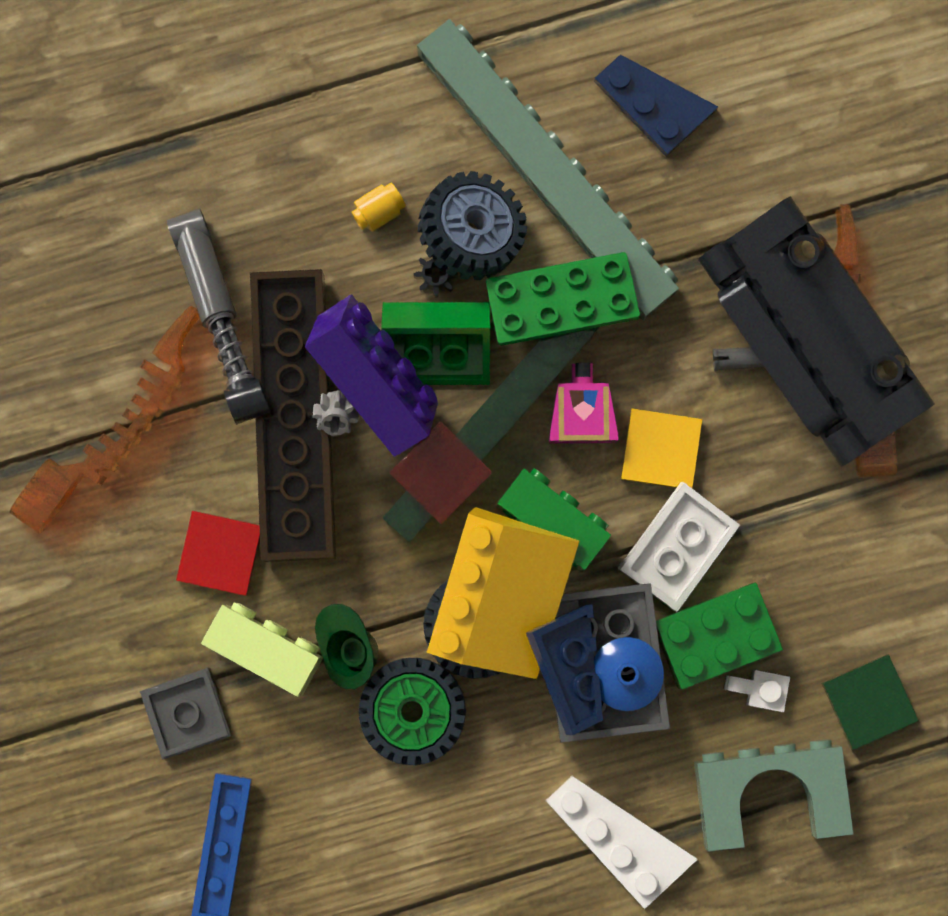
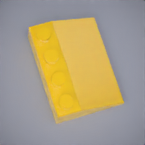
(500, 588)

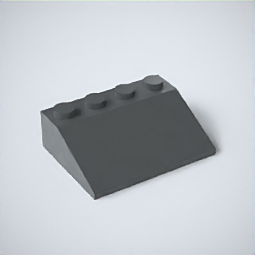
(620, 614)

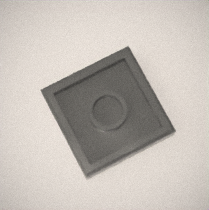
(185, 713)

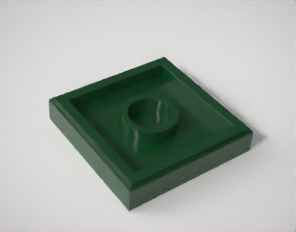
(870, 702)

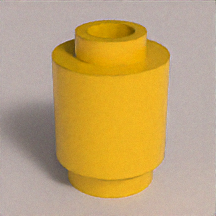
(378, 207)

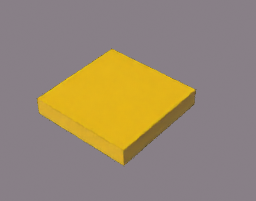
(661, 448)

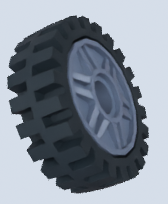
(456, 243)

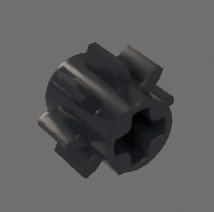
(428, 284)

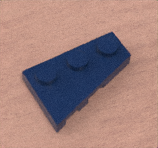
(654, 103)
(567, 665)

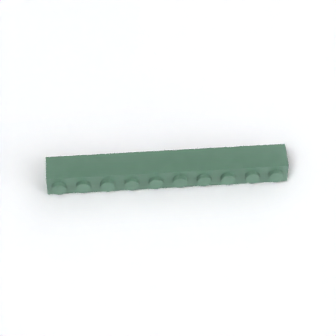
(542, 162)

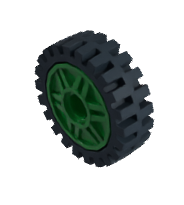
(407, 740)

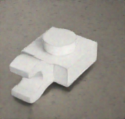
(763, 690)

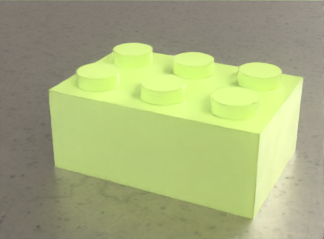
(263, 648)

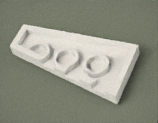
(629, 848)

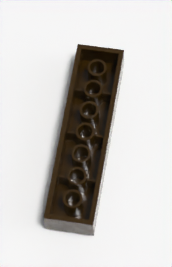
(291, 451)

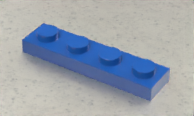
(222, 845)

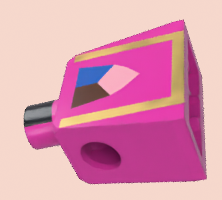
(583, 410)

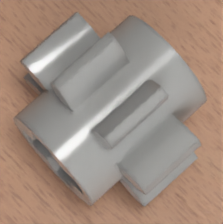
(334, 413)

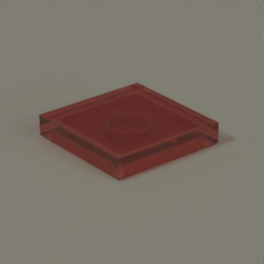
(440, 472)

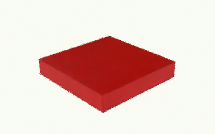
(219, 553)

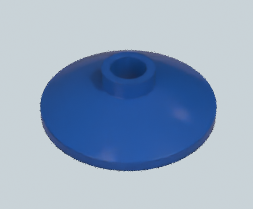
(648, 673)

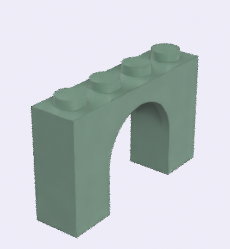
(724, 779)

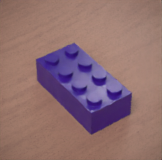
(373, 375)

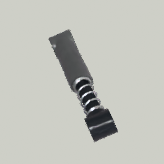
(216, 312)

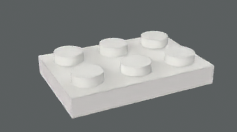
(679, 546)

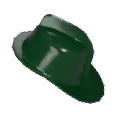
(345, 646)

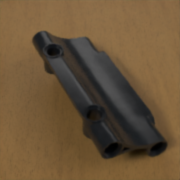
(815, 332)

